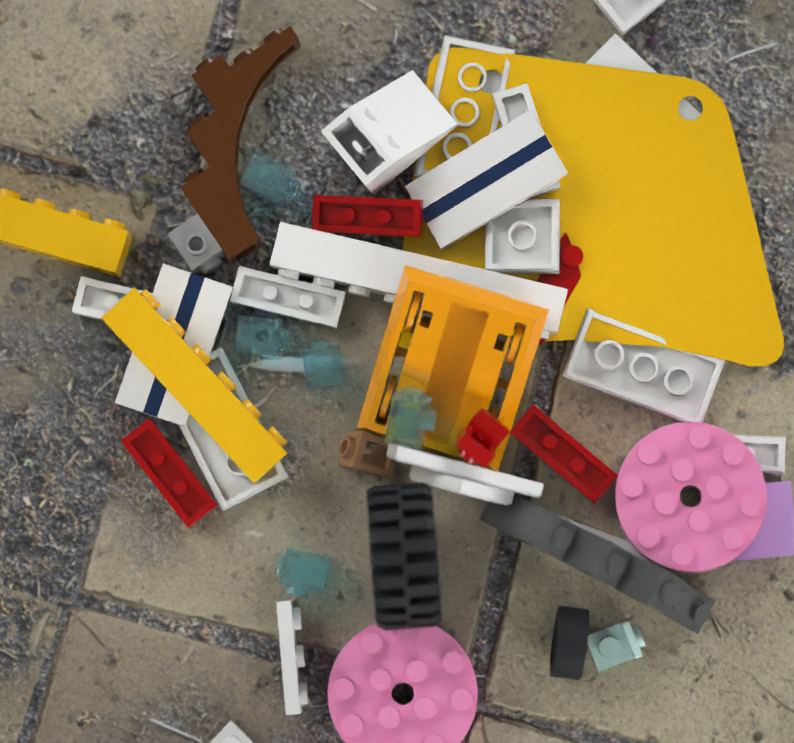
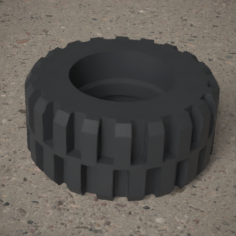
(404, 556)

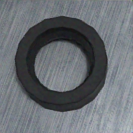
(569, 643)

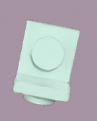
(615, 645)

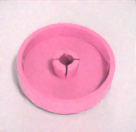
(684, 458)
(423, 658)

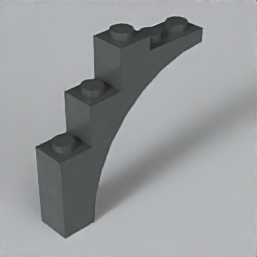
(601, 560)

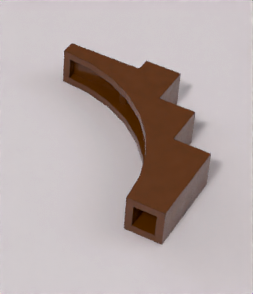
(217, 138)

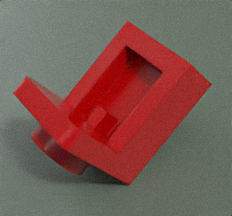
(481, 438)

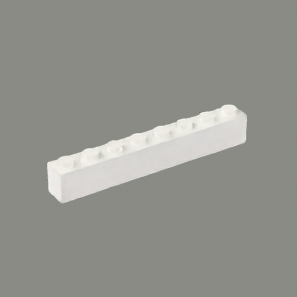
(379, 269)

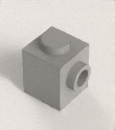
(197, 245)

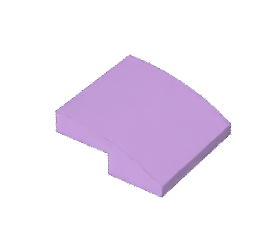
(777, 529)

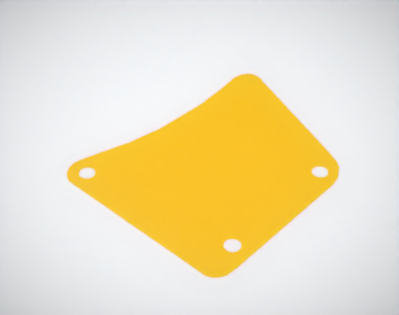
(644, 199)

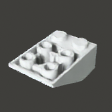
(389, 130)

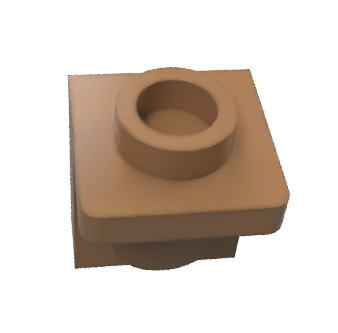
(366, 453)

